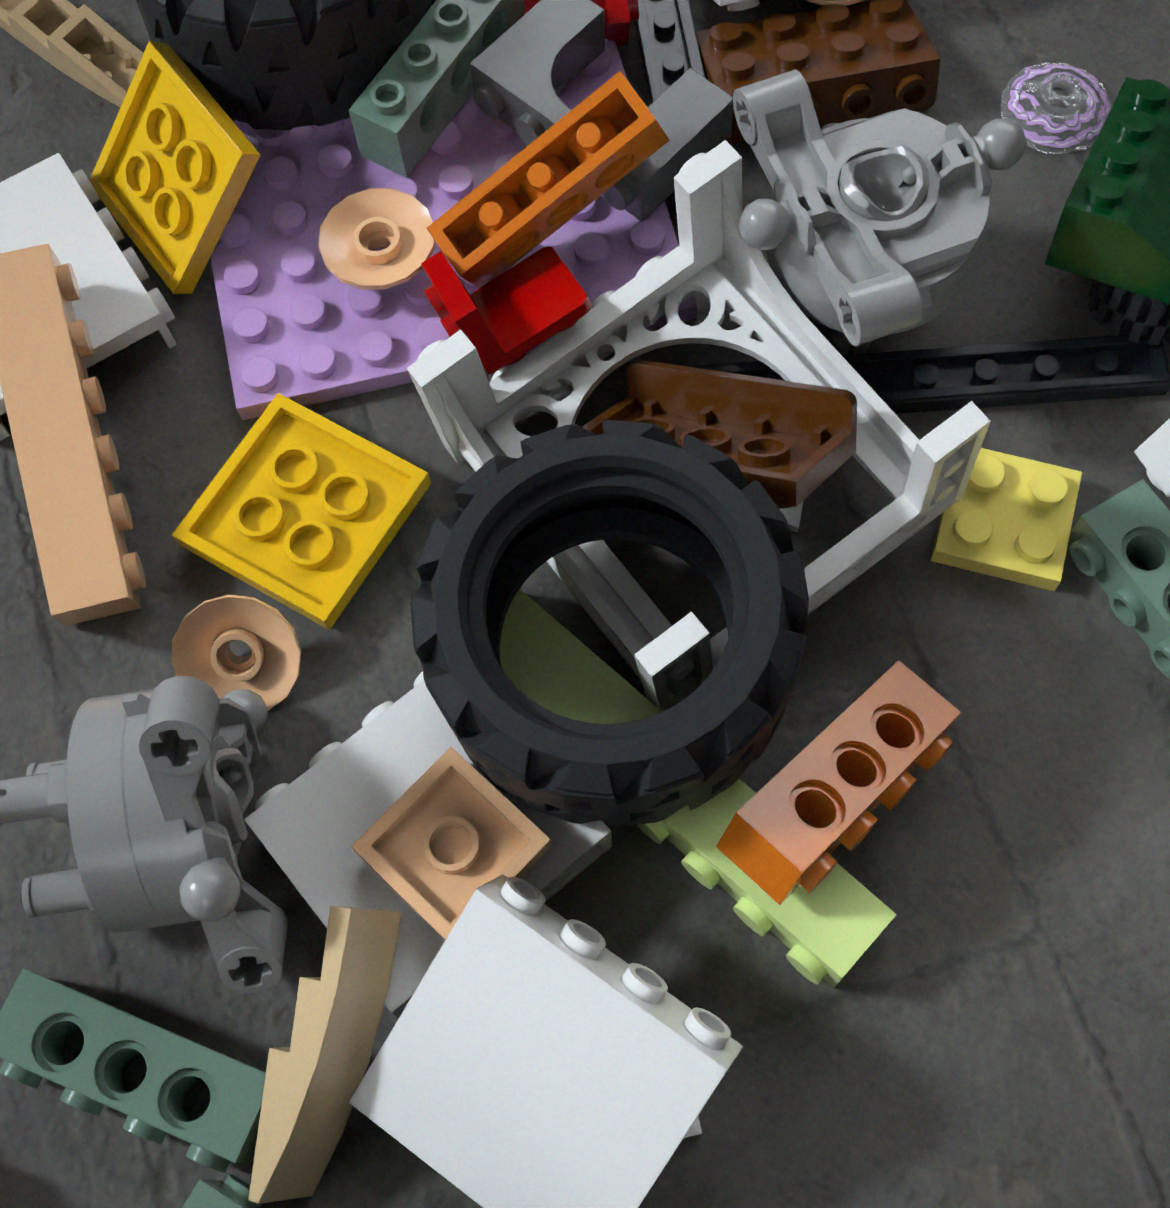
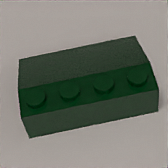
(1120, 204)

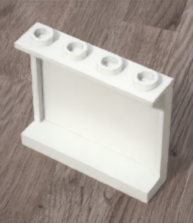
(57, 209)
(350, 787)
(542, 1061)

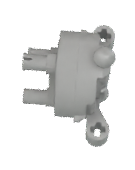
(868, 213)
(158, 822)

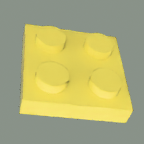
(1011, 520)

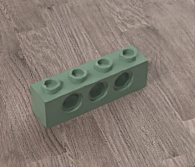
(427, 80)
(1099, 544)
(45, 1012)

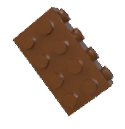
(852, 56)
(773, 428)

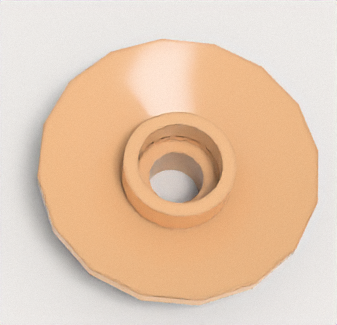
(374, 221)
(204, 651)

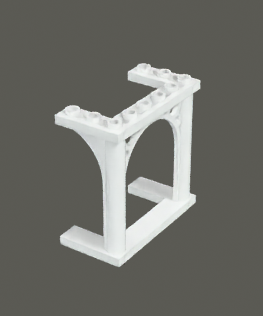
(480, 416)

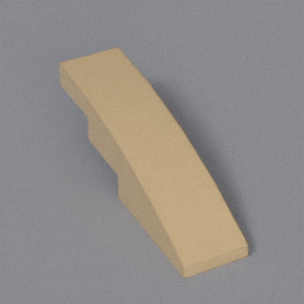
(74, 43)
(328, 1055)

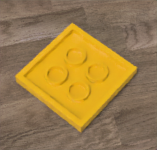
(173, 168)
(302, 510)

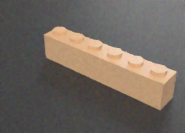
(60, 443)

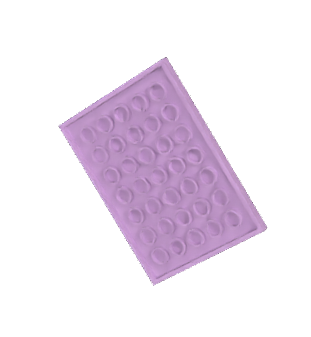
(322, 340)

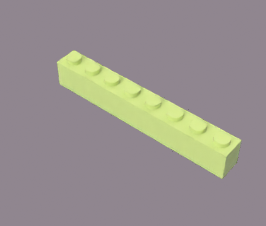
(821, 928)

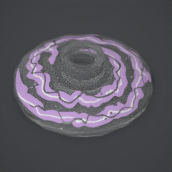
(1056, 106)

